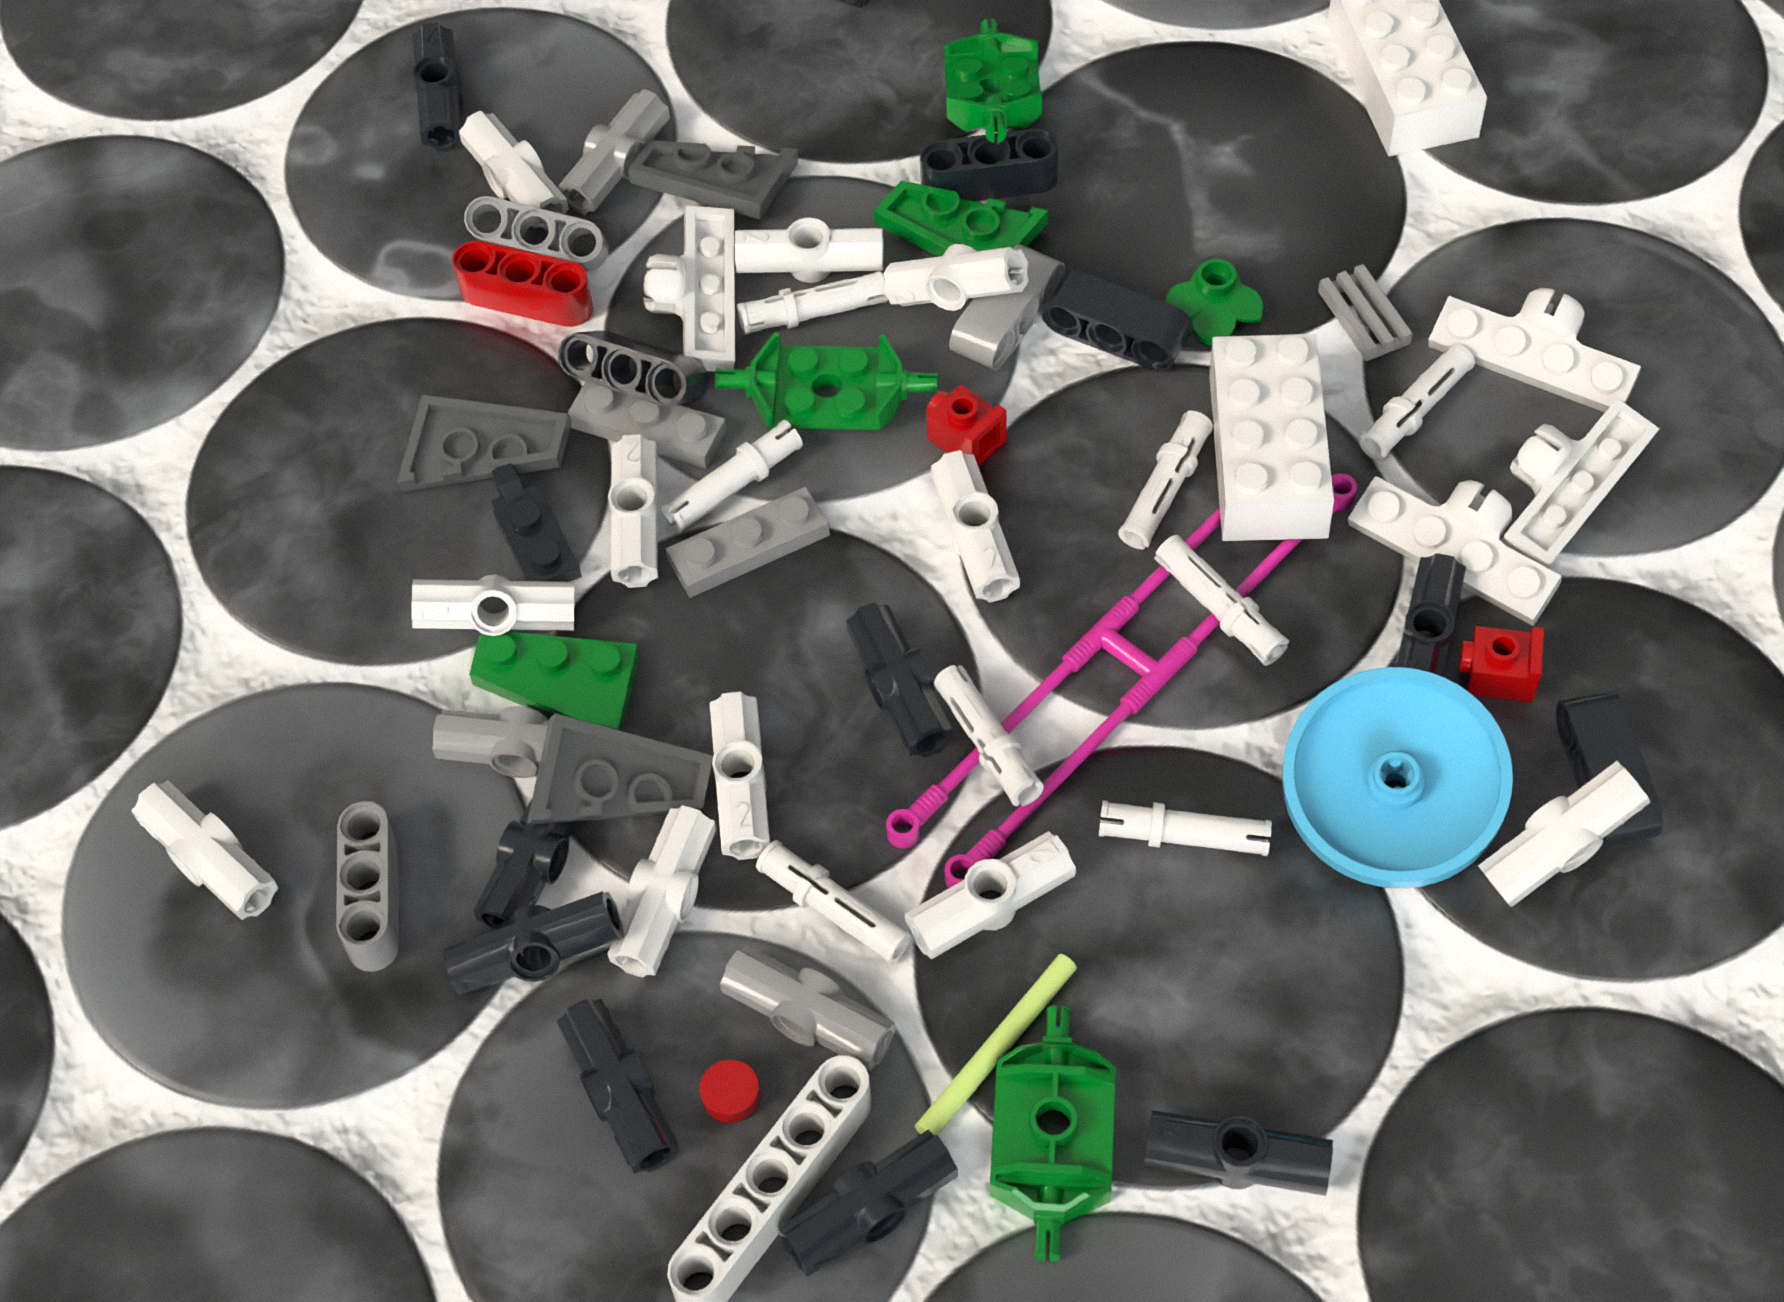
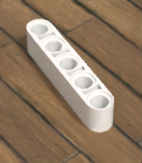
(774, 1157)

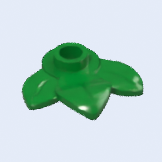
(1216, 300)

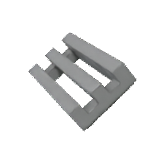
(1372, 308)

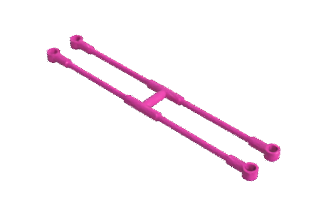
(1101, 635)

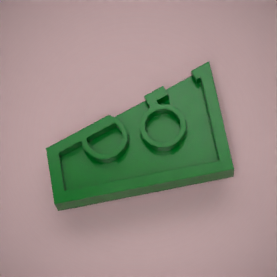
(939, 218)
(559, 674)

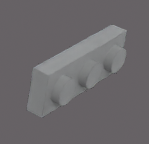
(677, 430)
(747, 542)

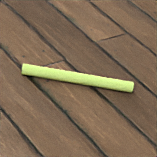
(996, 1045)

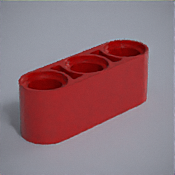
(523, 283)

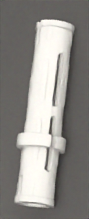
(801, 305)
(1405, 413)
(1174, 463)
(748, 464)
(1236, 614)
(998, 750)
(1184, 828)
(815, 888)

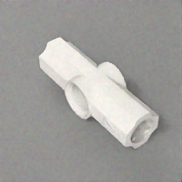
(510, 166)
(809, 250)
(956, 277)
(634, 532)
(981, 546)
(457, 606)
(739, 800)
(1564, 833)
(204, 849)
(662, 891)
(963, 913)

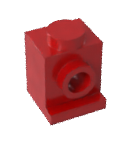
(965, 423)
(1503, 663)

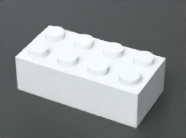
(1408, 72)
(1270, 438)

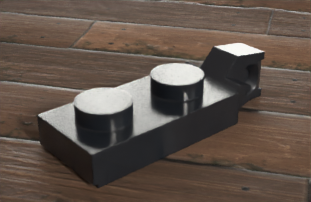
(532, 530)

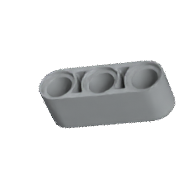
(517, 219)
(997, 323)
(370, 908)

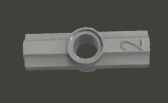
(612, 150)
(505, 741)
(807, 1006)

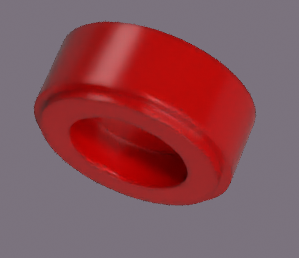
(729, 1091)

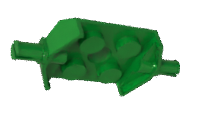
(992, 81)
(787, 377)
(1045, 1173)

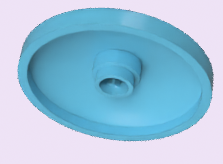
(1404, 730)

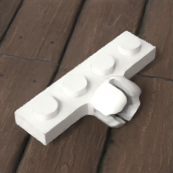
(699, 286)
(1538, 348)
(1572, 478)
(1461, 528)

